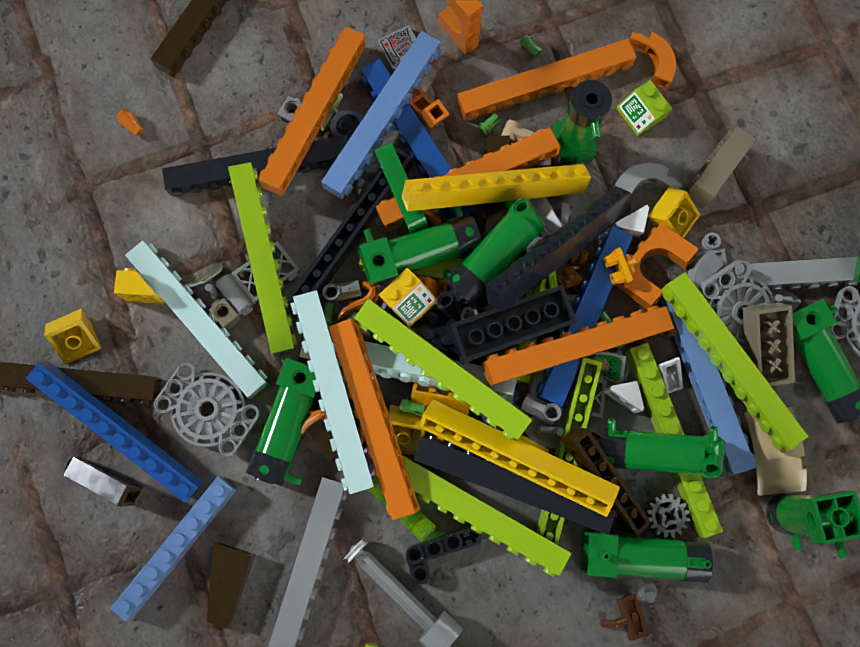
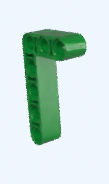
(396, 178)

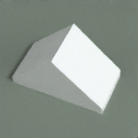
(634, 223)
(671, 374)
(626, 395)

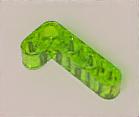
(416, 523)

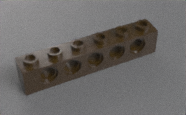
(593, 460)

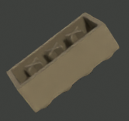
(719, 166)
(770, 341)

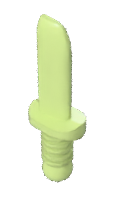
(333, 110)

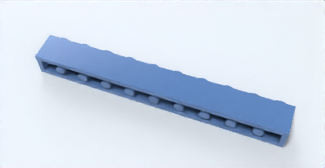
(381, 115)
(712, 397)

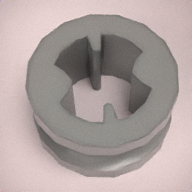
(717, 239)

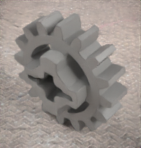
(662, 522)

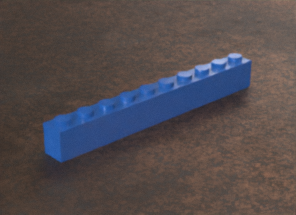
(411, 133)
(587, 312)
(115, 430)

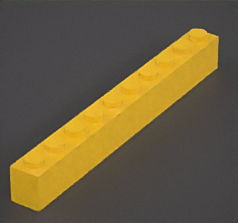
(494, 187)
(520, 458)

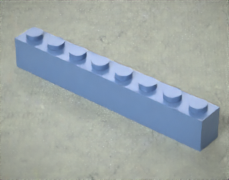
(173, 549)

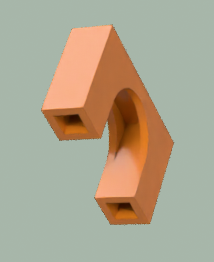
(462, 22)
(661, 242)

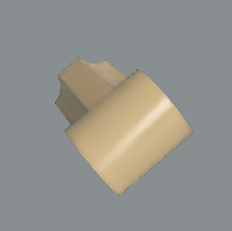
(515, 131)

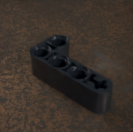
(444, 549)

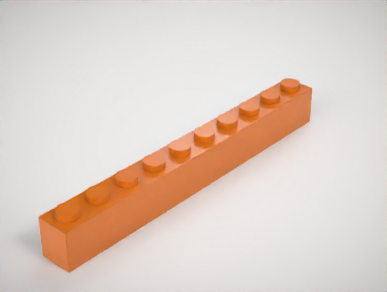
(546, 79)
(312, 112)
(517, 156)
(576, 346)
(374, 419)

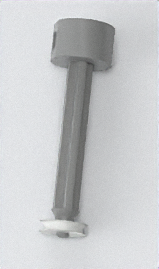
(438, 631)

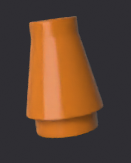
(129, 121)

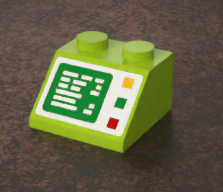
(644, 108)

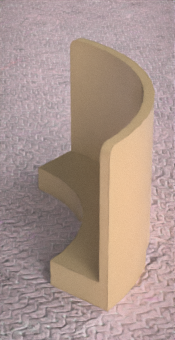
(776, 470)

